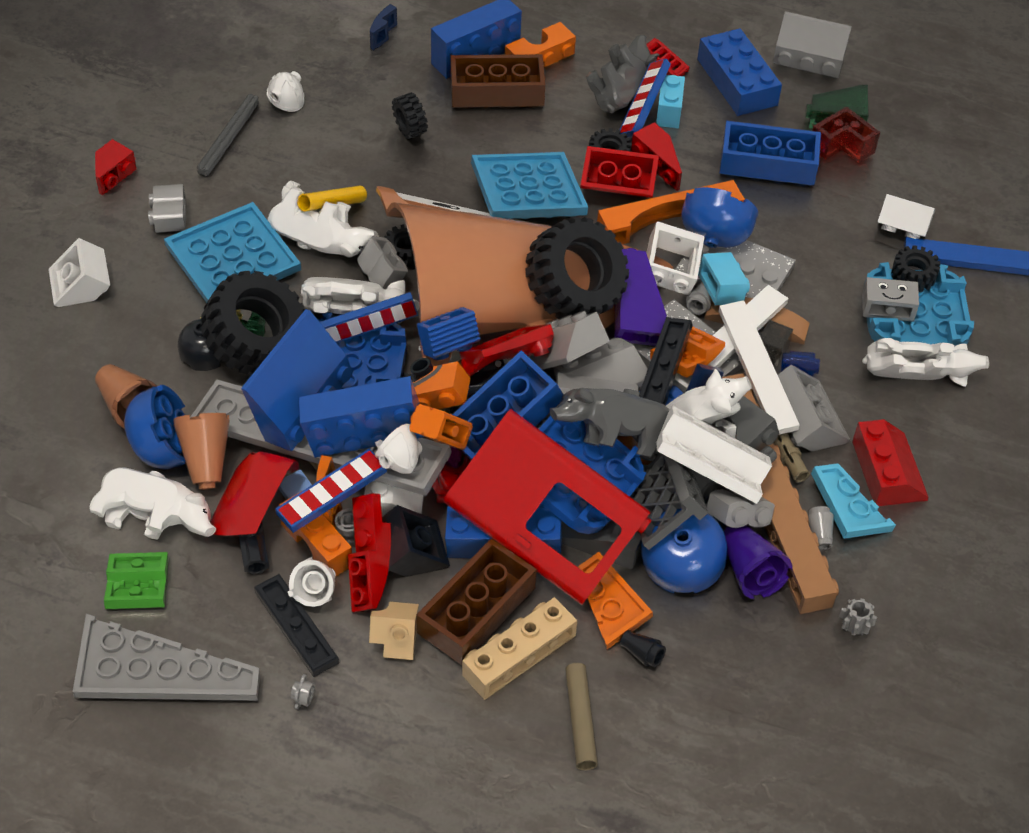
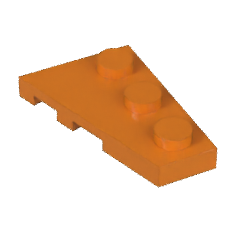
(614, 604)

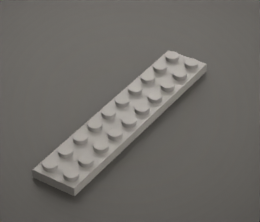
(229, 399)

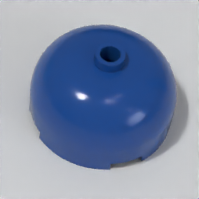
(718, 217)
(152, 429)
(687, 557)

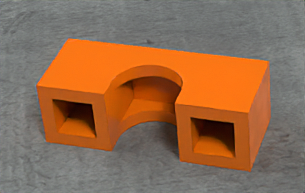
(555, 45)
(324, 542)

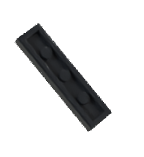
(666, 359)
(296, 625)

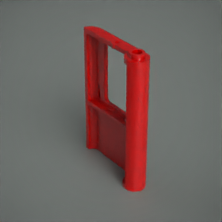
(511, 481)

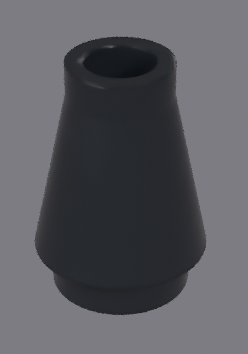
(644, 648)

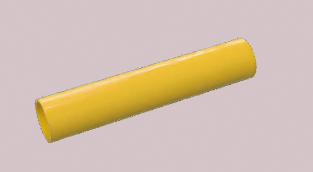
(316, 200)

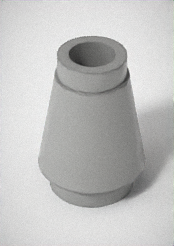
(698, 300)
(822, 524)

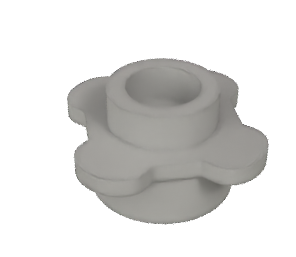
(302, 692)

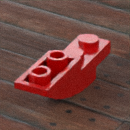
(371, 561)

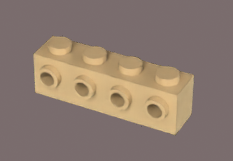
(518, 647)

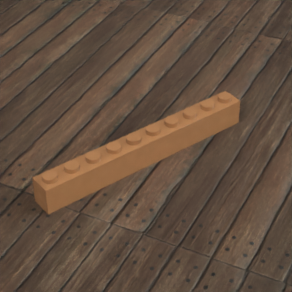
(790, 533)

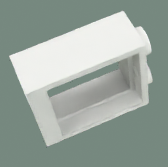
(688, 245)

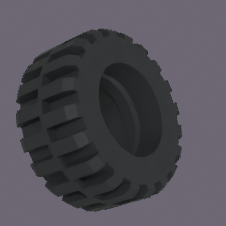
(601, 255)
(253, 293)

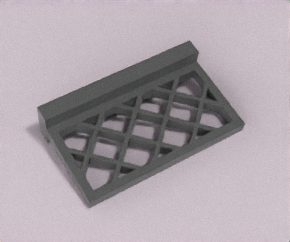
(686, 496)

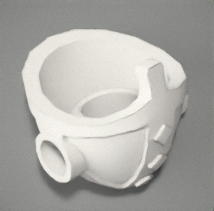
(288, 90)
(399, 450)
(312, 583)

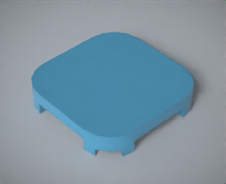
(940, 314)

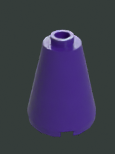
(756, 562)

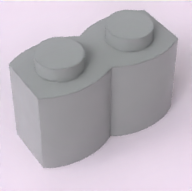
(168, 208)
(381, 262)
(739, 511)

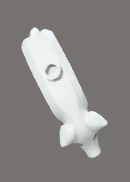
(318, 229)
(346, 295)
(922, 360)
(715, 399)
(151, 499)

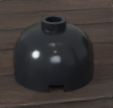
(194, 349)

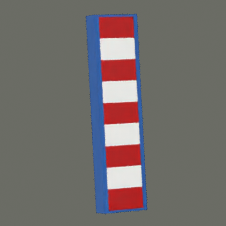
(645, 97)
(371, 317)
(330, 490)

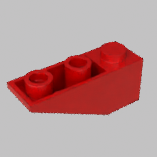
(656, 141)

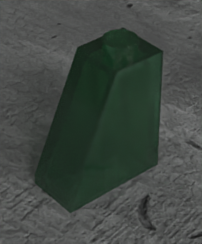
(828, 103)

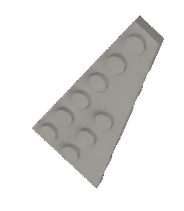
(146, 666)

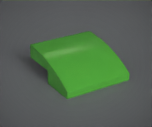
(136, 580)

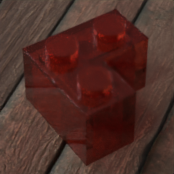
(847, 133)

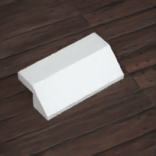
(713, 454)

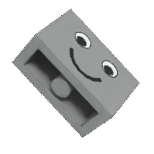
(890, 299)

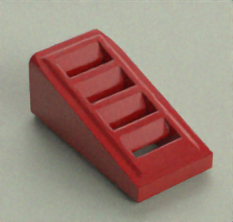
(664, 52)

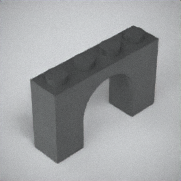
(753, 428)

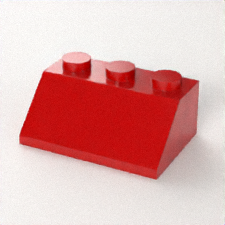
(619, 171)
(888, 464)

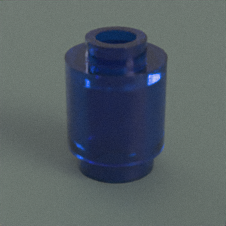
(802, 360)

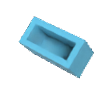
(670, 101)
(723, 278)

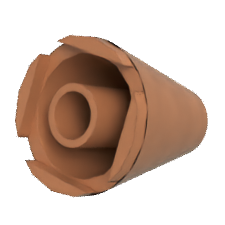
(119, 388)
(203, 446)

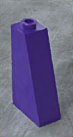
(641, 309)

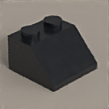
(415, 543)

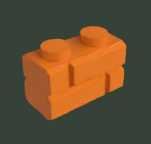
(440, 426)

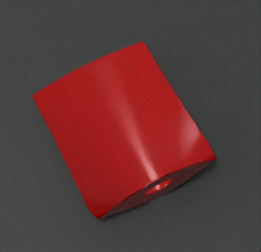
(250, 493)

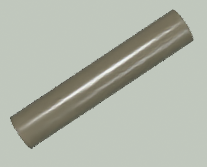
(581, 716)

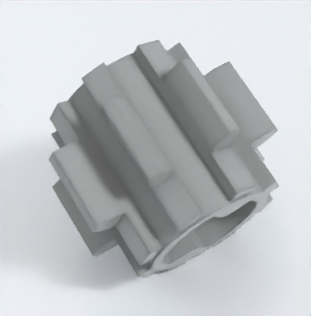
(858, 616)

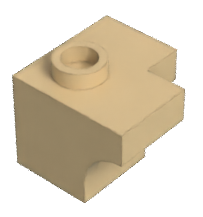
(395, 629)

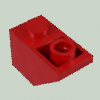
(113, 165)

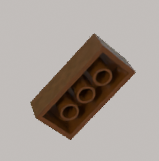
(497, 80)
(476, 601)

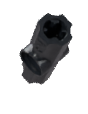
(254, 551)

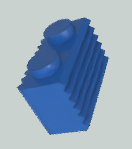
(448, 333)

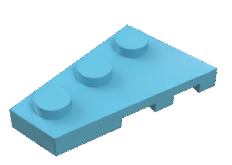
(851, 510)

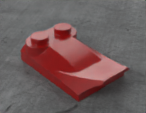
(530, 339)

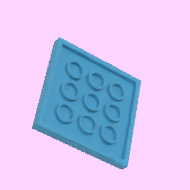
(529, 185)
(231, 245)

